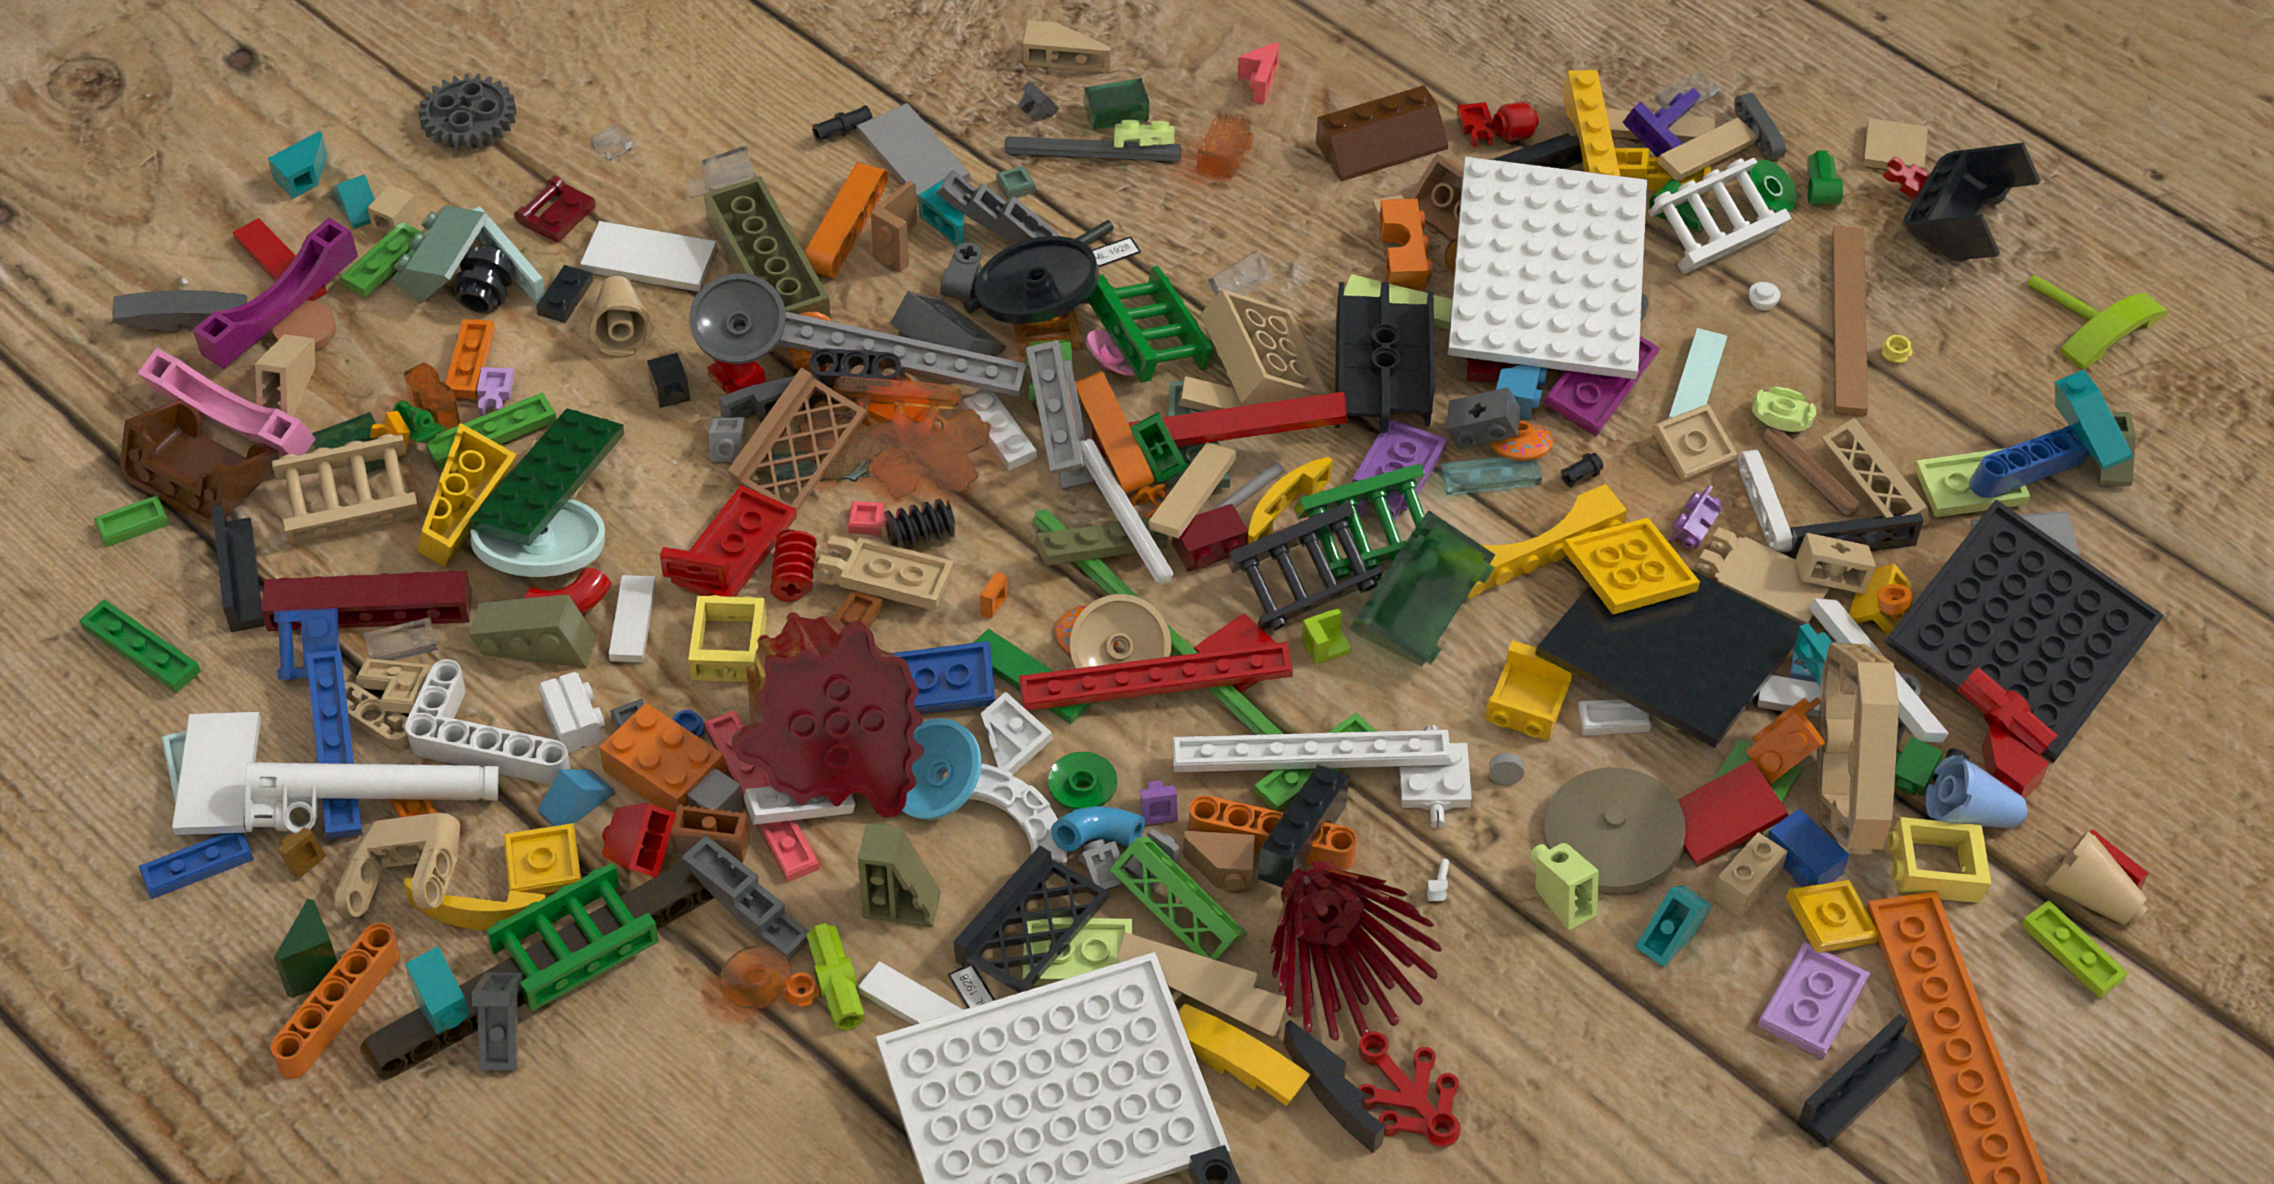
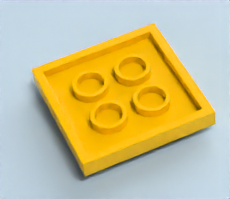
(1630, 565)

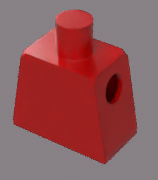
(638, 837)

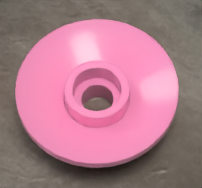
(1107, 353)

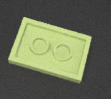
(1948, 488)
(1090, 950)

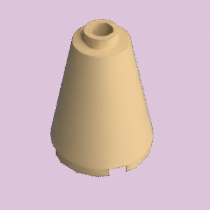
(619, 319)
(2097, 882)

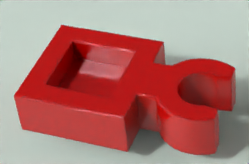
(1477, 120)
(1910, 178)

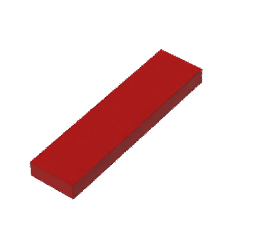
(268, 250)

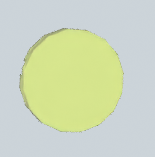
(1783, 409)

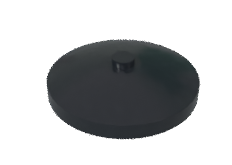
(1037, 279)

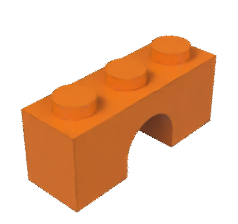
(1403, 224)

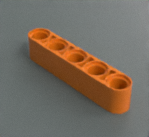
(846, 219)
(1113, 432)
(1259, 821)
(333, 1015)

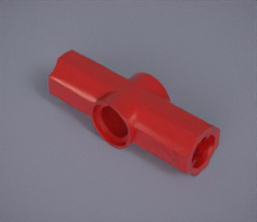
(2007, 711)

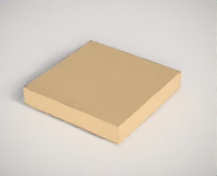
(1894, 139)
(1695, 443)

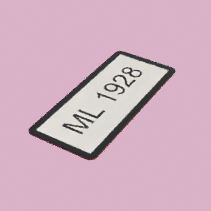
(1115, 251)
(970, 986)

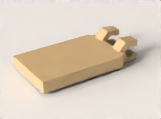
(885, 571)
(1760, 575)

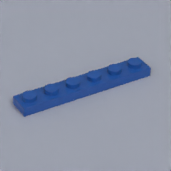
(332, 736)

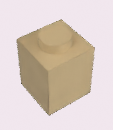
(391, 209)

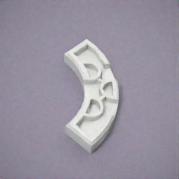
(1021, 803)

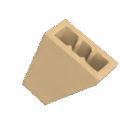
(285, 373)

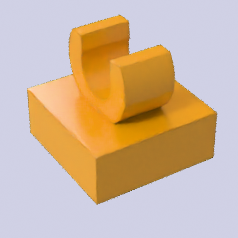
(393, 425)

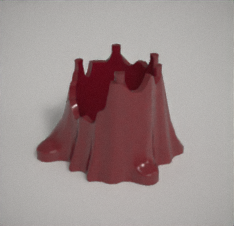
(831, 715)

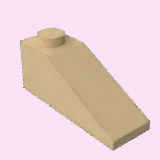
(1061, 47)

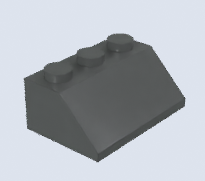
(939, 323)

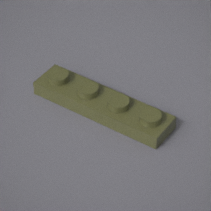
(1090, 543)

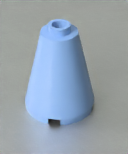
(1972, 796)

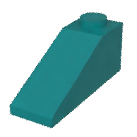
(2091, 419)

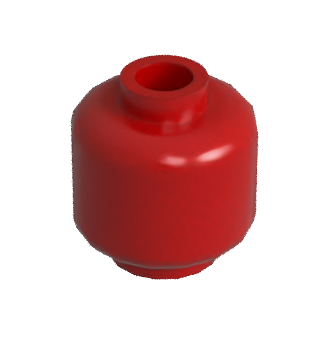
(1515, 121)

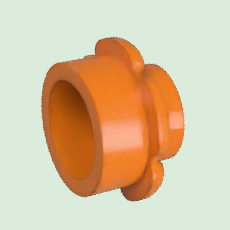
(799, 982)

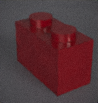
(1211, 537)

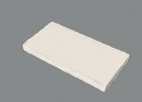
(649, 256)
(214, 773)

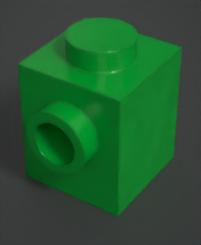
(1916, 766)

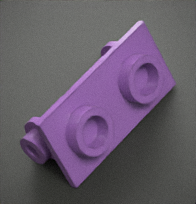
(1687, 525)

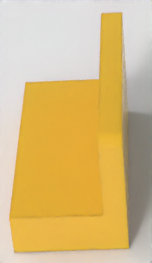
(1866, 605)

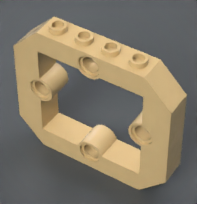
(1860, 748)

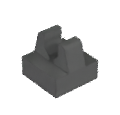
(1038, 100)

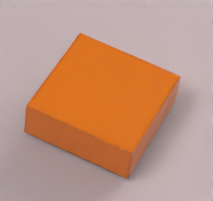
(993, 595)

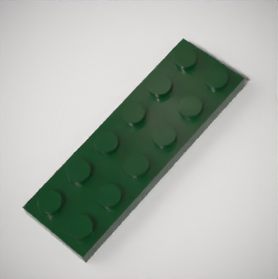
(547, 477)

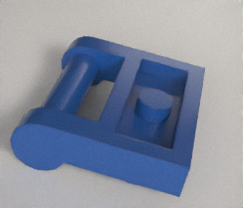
(319, 634)

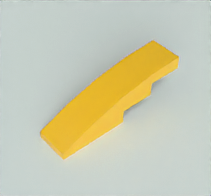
(1639, 165)
(1241, 1055)

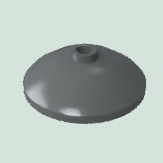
(735, 301)

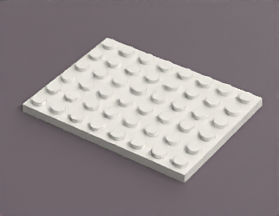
(1549, 268)
(1055, 1085)

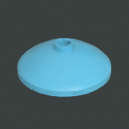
(946, 749)

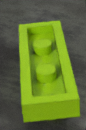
(2074, 949)

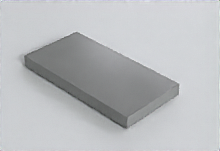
(910, 148)

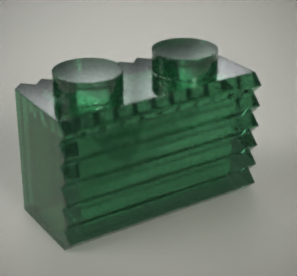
(1116, 102)

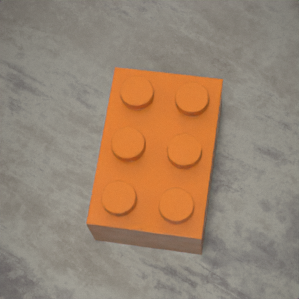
(658, 758)

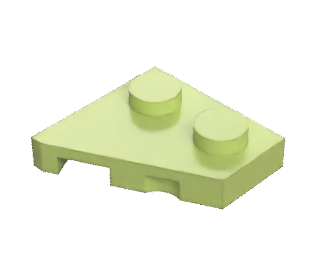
(1155, 134)

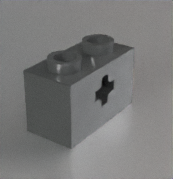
(1483, 418)

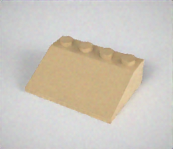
(1261, 350)

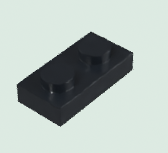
(564, 294)

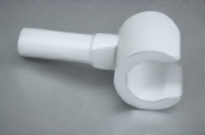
(1437, 888)

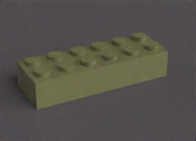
(763, 244)

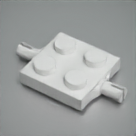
(1437, 786)

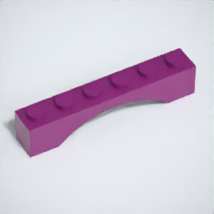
(232, 331)

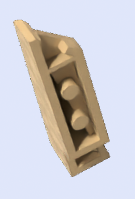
(1212, 983)

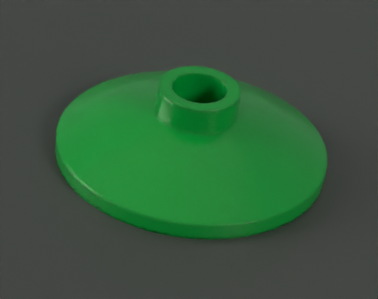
(1774, 185)
(1082, 770)

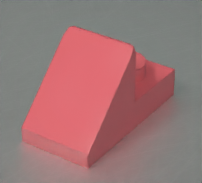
(1259, 68)

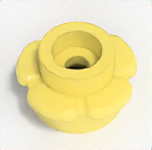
(1897, 349)

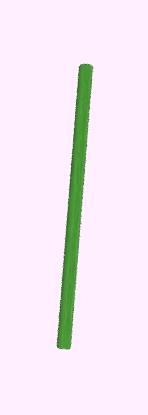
(1112, 584)

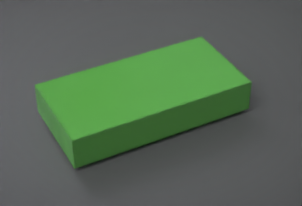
(131, 521)

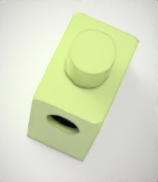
(1566, 883)

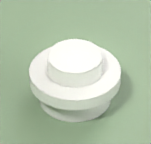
(1764, 295)

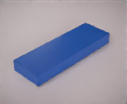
(195, 863)

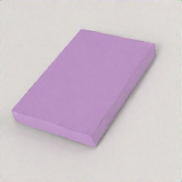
(1813, 1000)

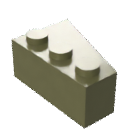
(534, 630)
(894, 878)

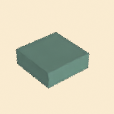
(1015, 182)

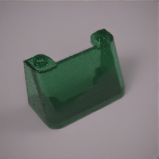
(1423, 590)

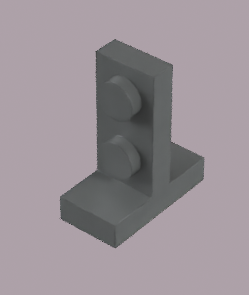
(497, 1020)

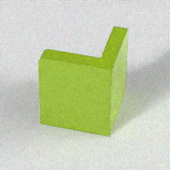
(1324, 636)

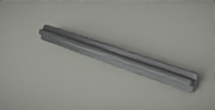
(1090, 149)

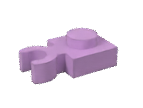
(493, 387)

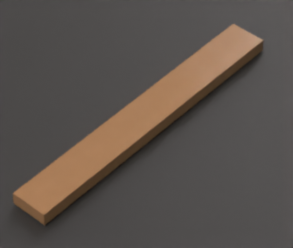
(1849, 321)

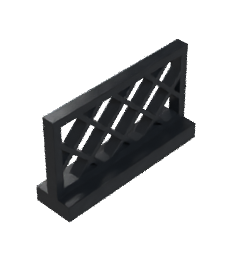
(1004, 911)

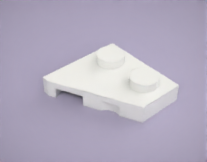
(1013, 733)

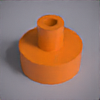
(1894, 600)

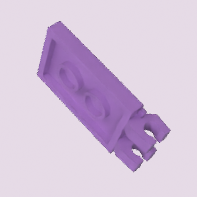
(1396, 450)

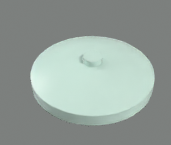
(565, 545)

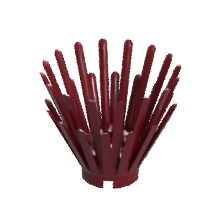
(1329, 915)

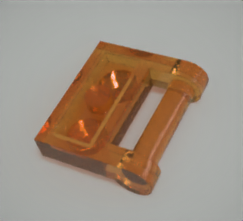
(1063, 323)

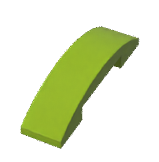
(2111, 325)

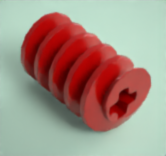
(793, 565)

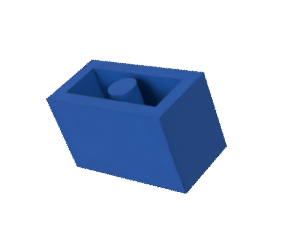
(1811, 853)

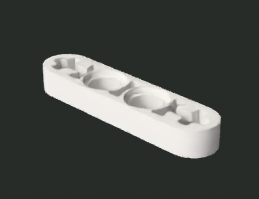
(1764, 501)

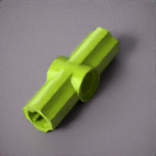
(835, 977)

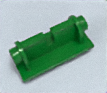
(418, 421)

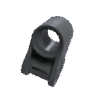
(962, 272)

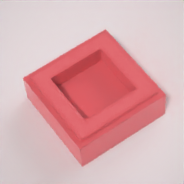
(866, 517)

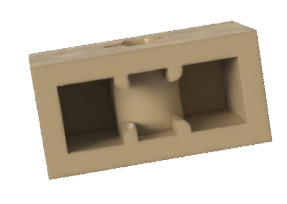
(1835, 563)
(1749, 875)

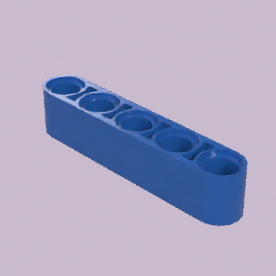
(2028, 462)

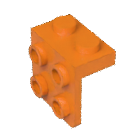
(1785, 741)

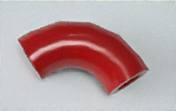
(584, 591)

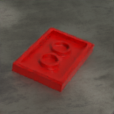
(1729, 812)

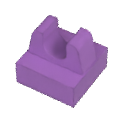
(1158, 803)

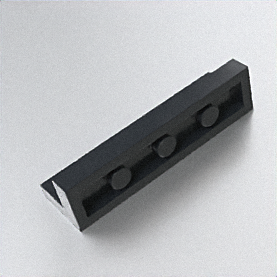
(1556, 152)
(1875, 532)
(238, 571)
(1859, 1083)

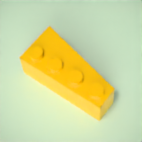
(468, 479)

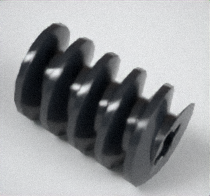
(919, 523)

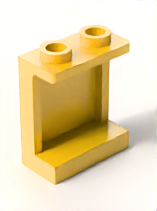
(1528, 693)

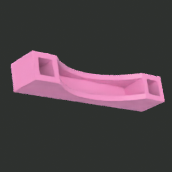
(254, 422)

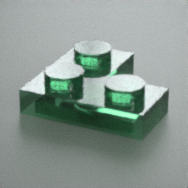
(351, 430)

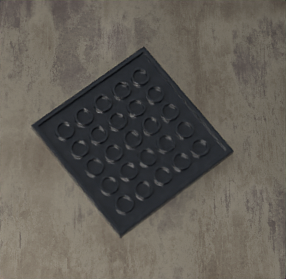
(2028, 620)
(1678, 659)

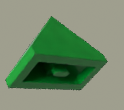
(1158, 447)

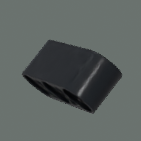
(846, 360)

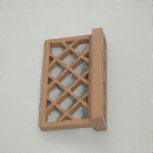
(778, 422)

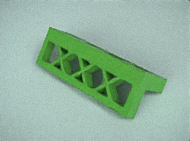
(1186, 890)

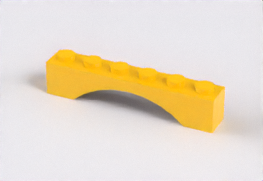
(1587, 111)
(1591, 512)

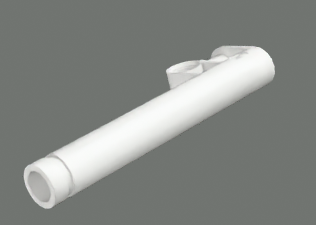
(278, 788)

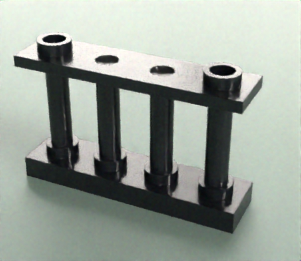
(1307, 534)

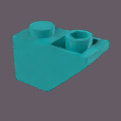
(300, 165)

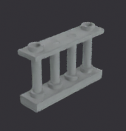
(1059, 413)

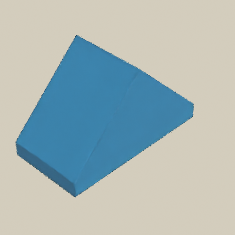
(573, 796)

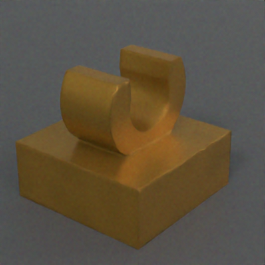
(300, 852)

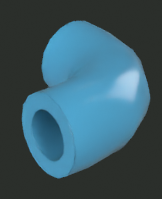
(1094, 824)

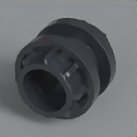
(483, 279)

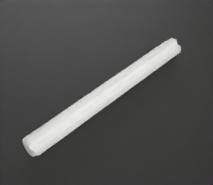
(1125, 512)

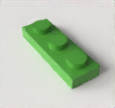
(379, 261)

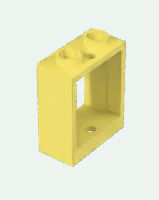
(710, 664)
(1969, 840)

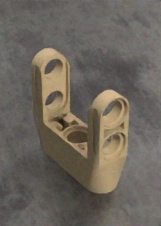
(399, 843)

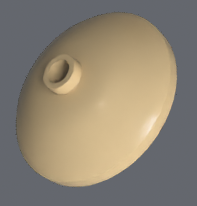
(1115, 620)

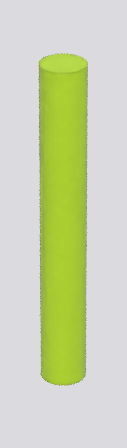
(2062, 297)

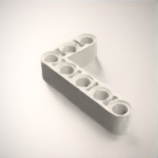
(441, 738)

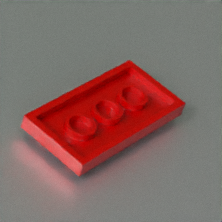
(745, 535)

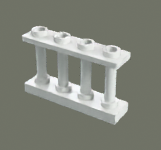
(1719, 242)

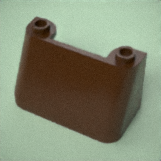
(185, 469)

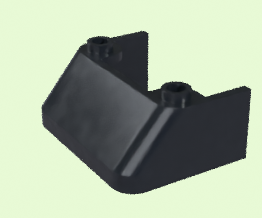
(1955, 190)

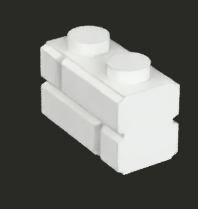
(571, 712)

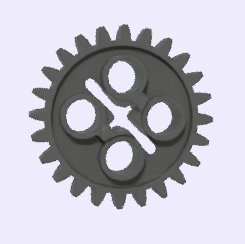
(467, 112)

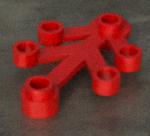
(1411, 1095)

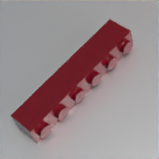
(373, 599)

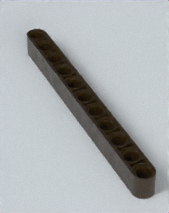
(413, 1038)

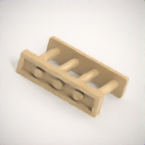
(340, 519)

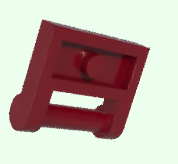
(561, 216)

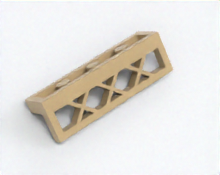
(1880, 469)

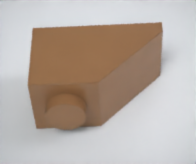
(1221, 857)

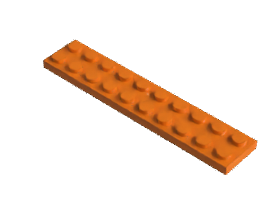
(1955, 1041)

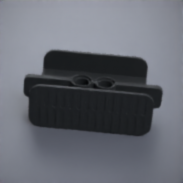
(1385, 356)

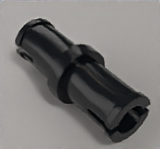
(841, 123)

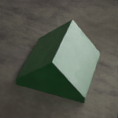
(305, 952)

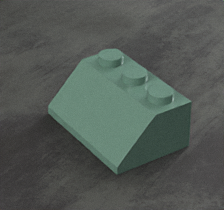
(437, 250)

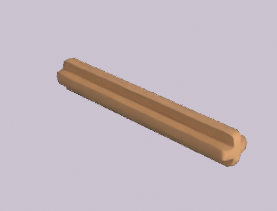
(1812, 471)

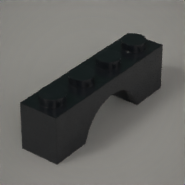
(1289, 844)

